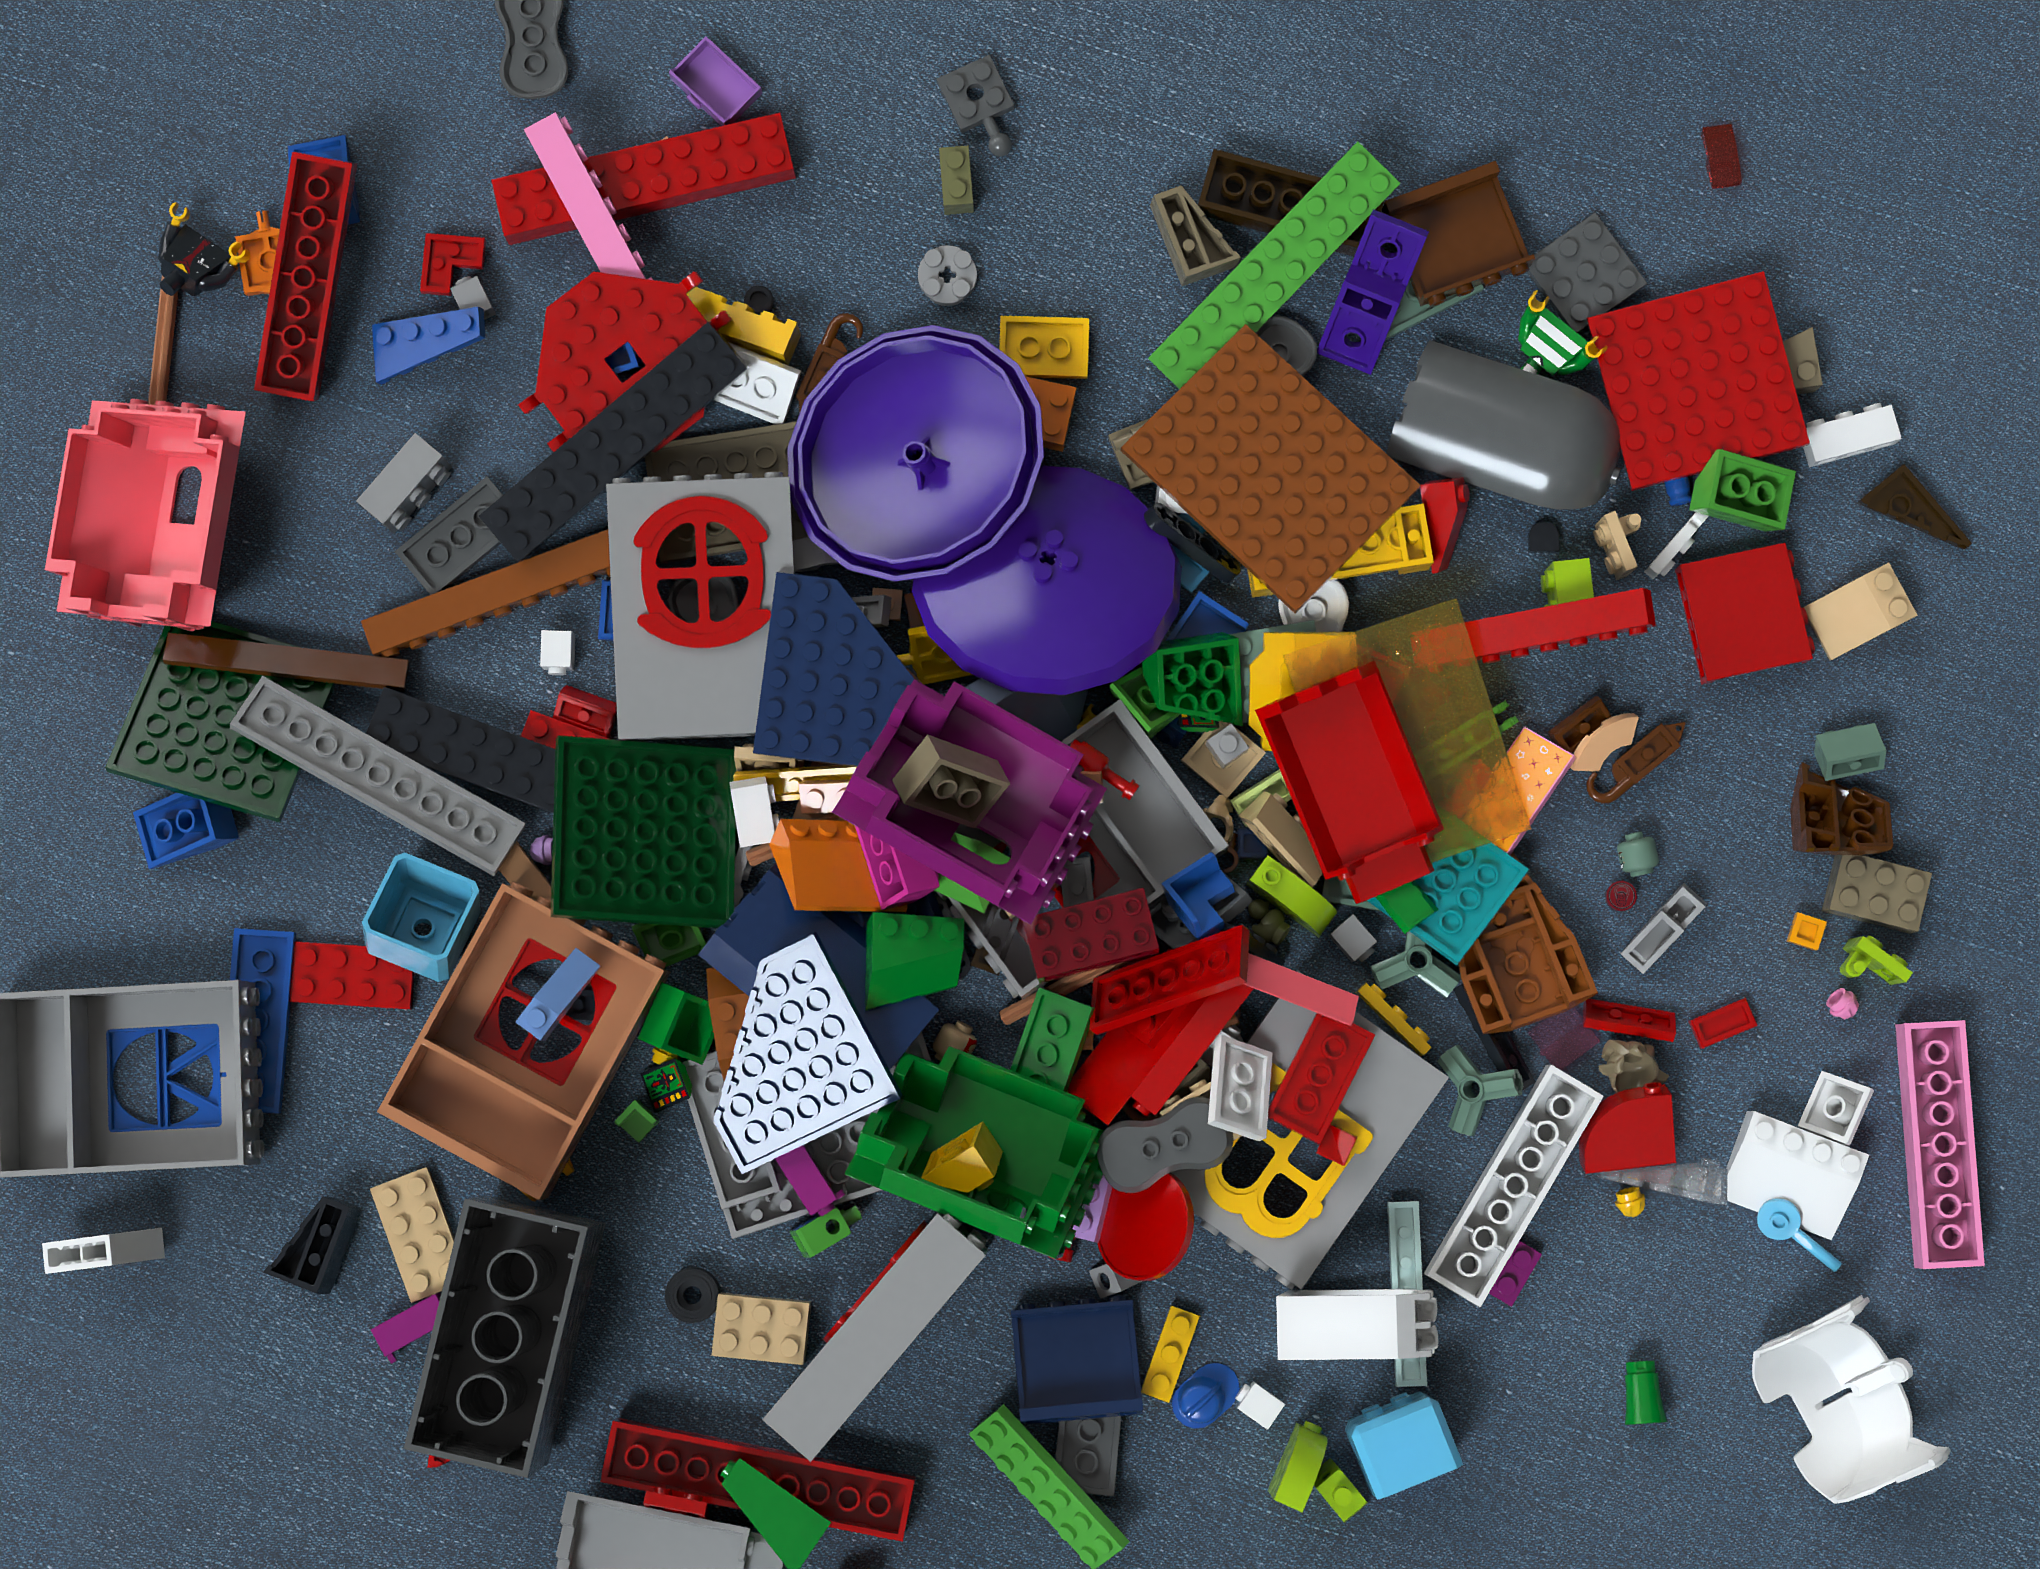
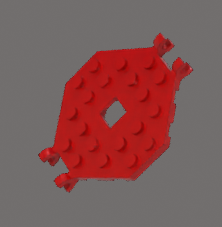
(593, 324)

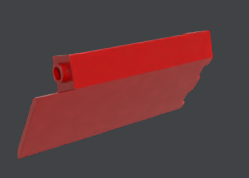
(1354, 781)
(1129, 1068)

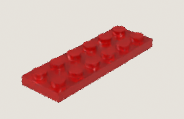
(1170, 979)

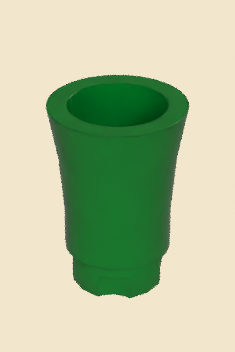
(1643, 1394)

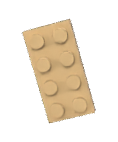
(416, 1231)

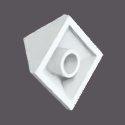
(1835, 1108)

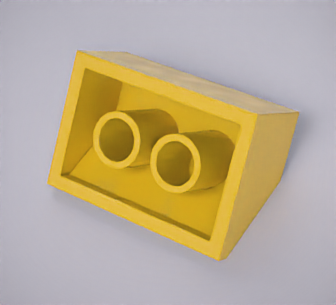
(965, 1161)

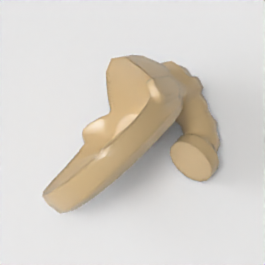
(1221, 809)

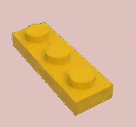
(1395, 1018)
(1169, 1353)

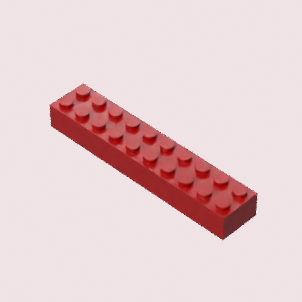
(653, 176)
(691, 1463)

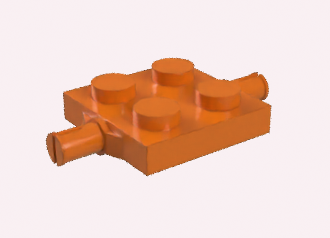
(262, 246)

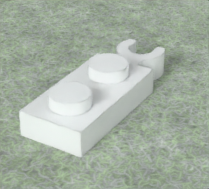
(1681, 542)

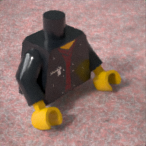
(194, 261)

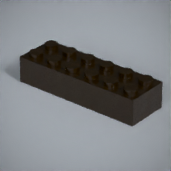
(1259, 194)

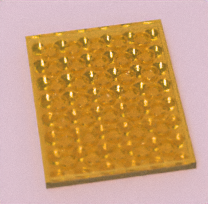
(1443, 713)

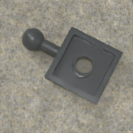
(973, 113)

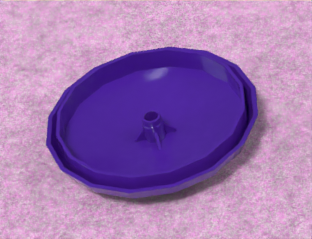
(915, 453)
(1063, 595)

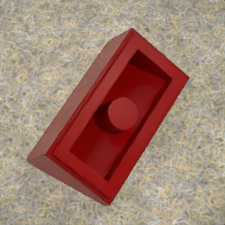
(585, 711)

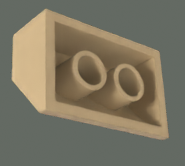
(1282, 836)

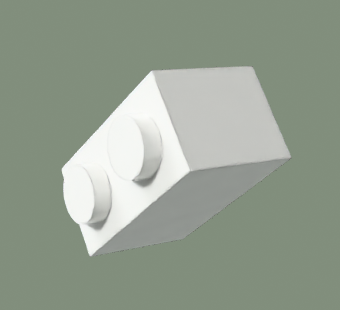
(753, 811)

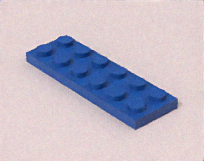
(267, 961)

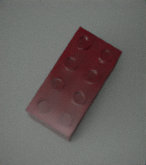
(1091, 935)

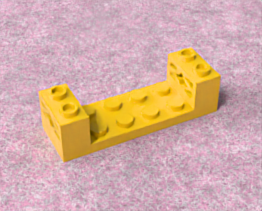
(1397, 545)

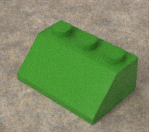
(1743, 491)

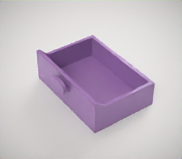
(715, 83)

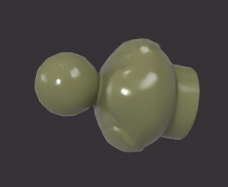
(1272, 923)

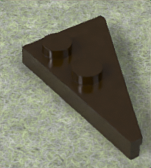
(1909, 502)

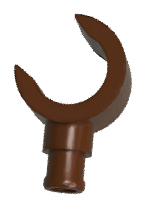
(1231, 849)

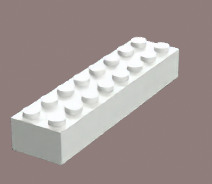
(1513, 1185)

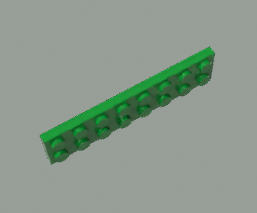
(1046, 1054)

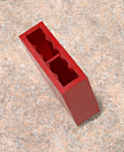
(1630, 1131)

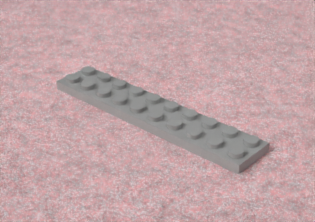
(377, 775)

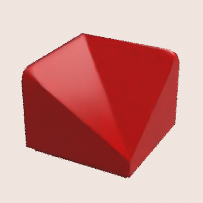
(1337, 1145)

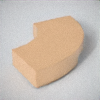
(1613, 734)

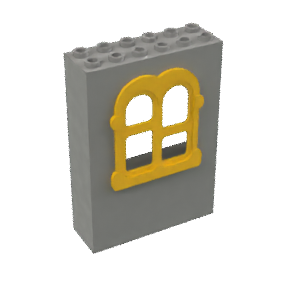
(1379, 1107)

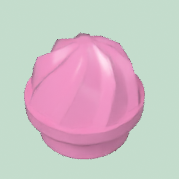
(1842, 1004)

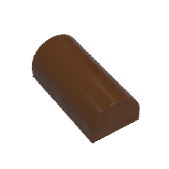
(1579, 724)

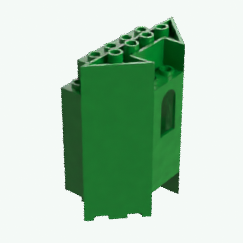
(1045, 1145)

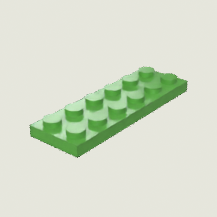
(1048, 1487)

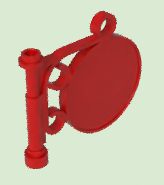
(1146, 1230)

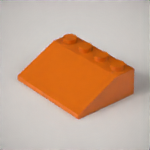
(824, 866)

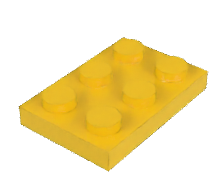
(1047, 345)

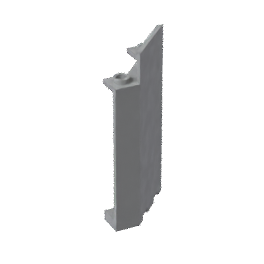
(630, 1536)

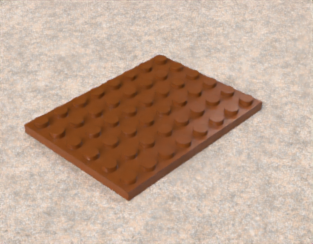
(1270, 468)

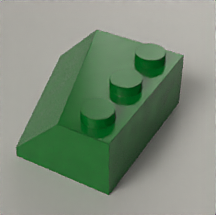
(1197, 677)
(911, 956)

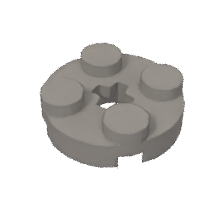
(936, 262)

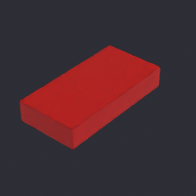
(1722, 1023)

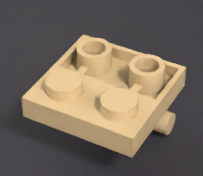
(1612, 535)

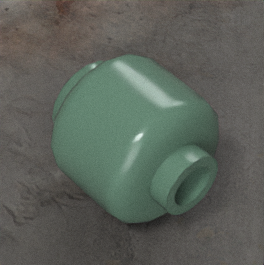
(1638, 854)

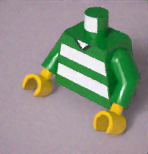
(1552, 342)

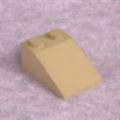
(1859, 611)

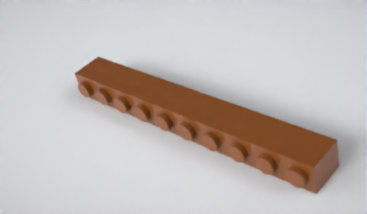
(488, 596)

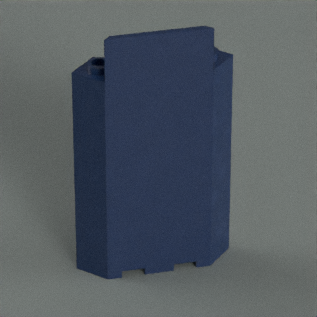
(769, 922)

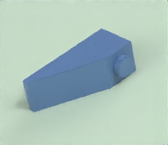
(558, 995)

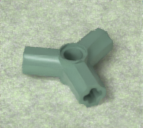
(1432, 973)
(1492, 1086)

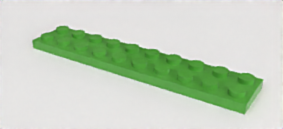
(1278, 263)

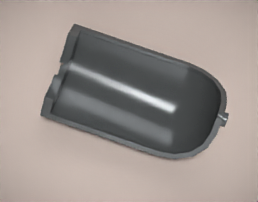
(1506, 430)

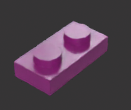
(1515, 1273)

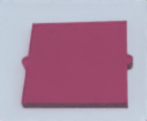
(1563, 1038)

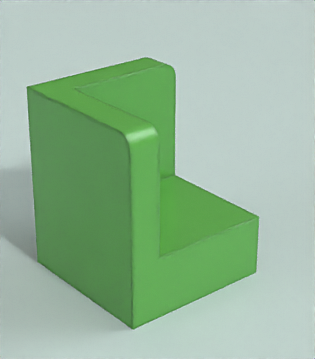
(637, 1120)

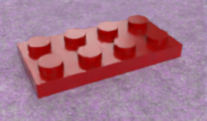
(348, 977)
(1319, 1077)

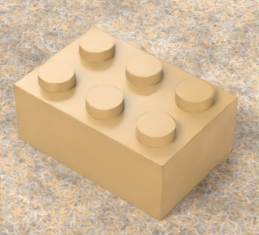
(761, 1328)

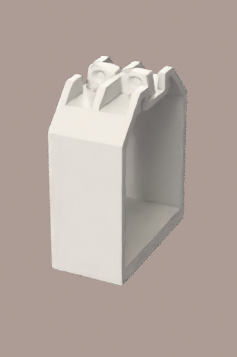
(1356, 1324)

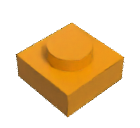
(1806, 931)

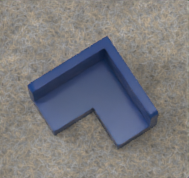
(1207, 617)
(1194, 893)

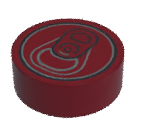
(1620, 896)

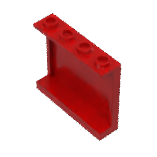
(1744, 612)

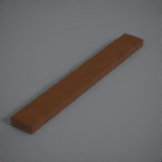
(286, 661)

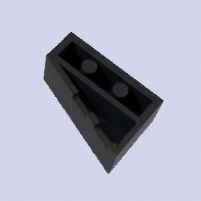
(318, 1247)

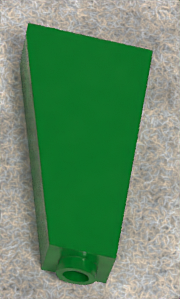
(780, 1518)

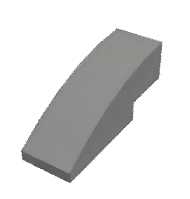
(1663, 928)

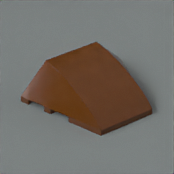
(1837, 819)

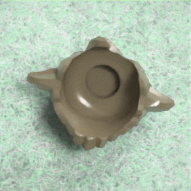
(1630, 1065)

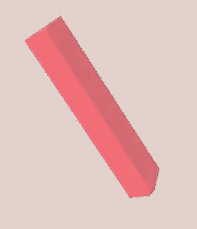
(1301, 990)

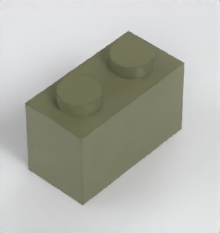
(956, 180)

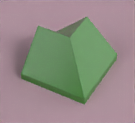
(959, 893)

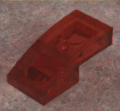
(1722, 156)

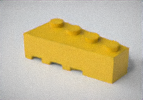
(754, 332)

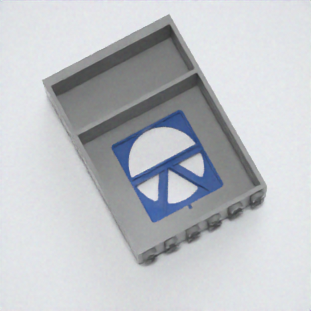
(61, 1063)

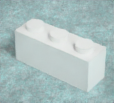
(1851, 434)

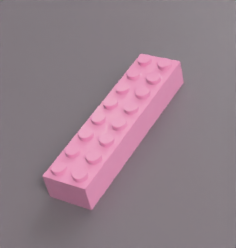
(1939, 1145)

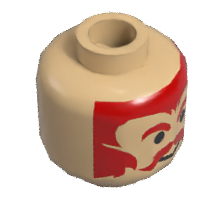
(956, 1036)

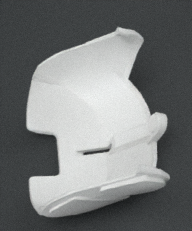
(1863, 1435)

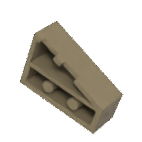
(1803, 362)

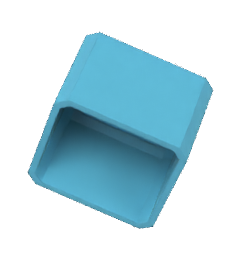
(418, 894)
(1402, 1443)

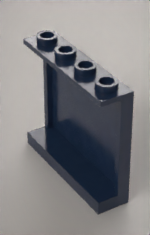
(1076, 1361)

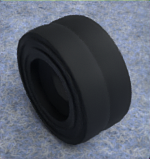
(675, 1292)

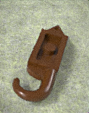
(827, 354)
(1638, 761)

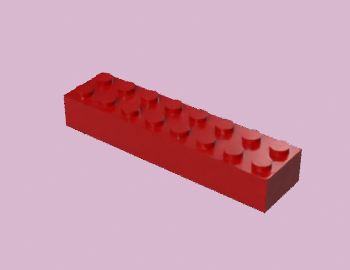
(305, 276)

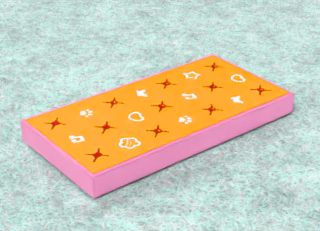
(1537, 771)

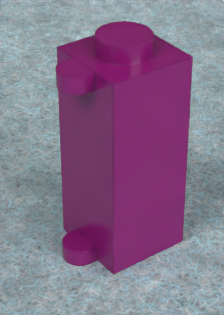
(808, 1181)
(406, 1327)

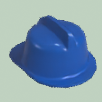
(1205, 1395)

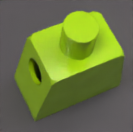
(1339, 1491)

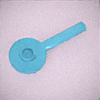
(1782, 1220)

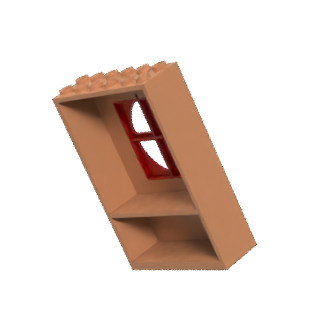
(495, 1101)

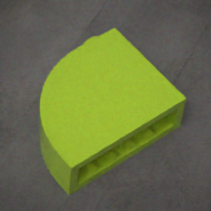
(1292, 896)
(1299, 1466)

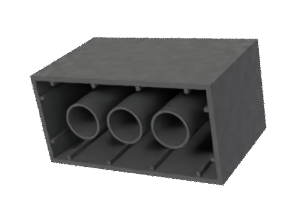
(504, 1336)

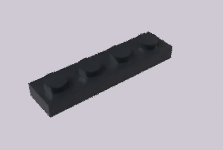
(1499, 1045)

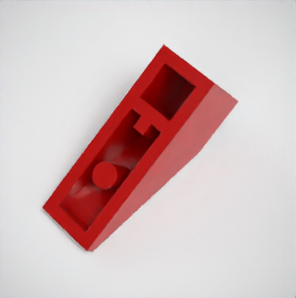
(1445, 510)

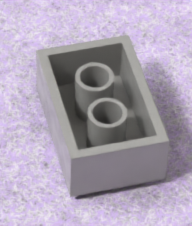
(405, 484)

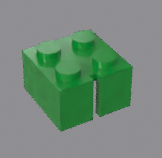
(679, 1024)

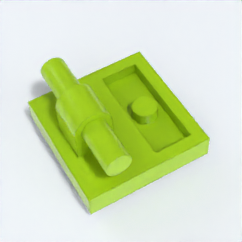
(1868, 953)

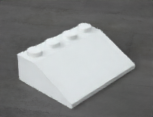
(1793, 1165)

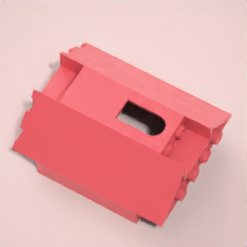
(117, 509)

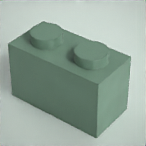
(1850, 751)

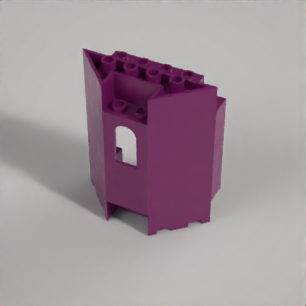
(1035, 816)

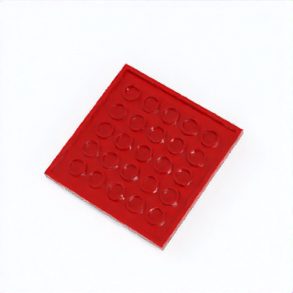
(1698, 379)

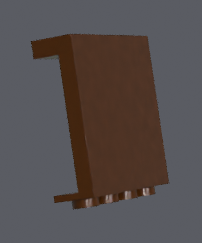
(1469, 234)

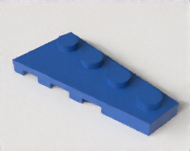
(422, 339)

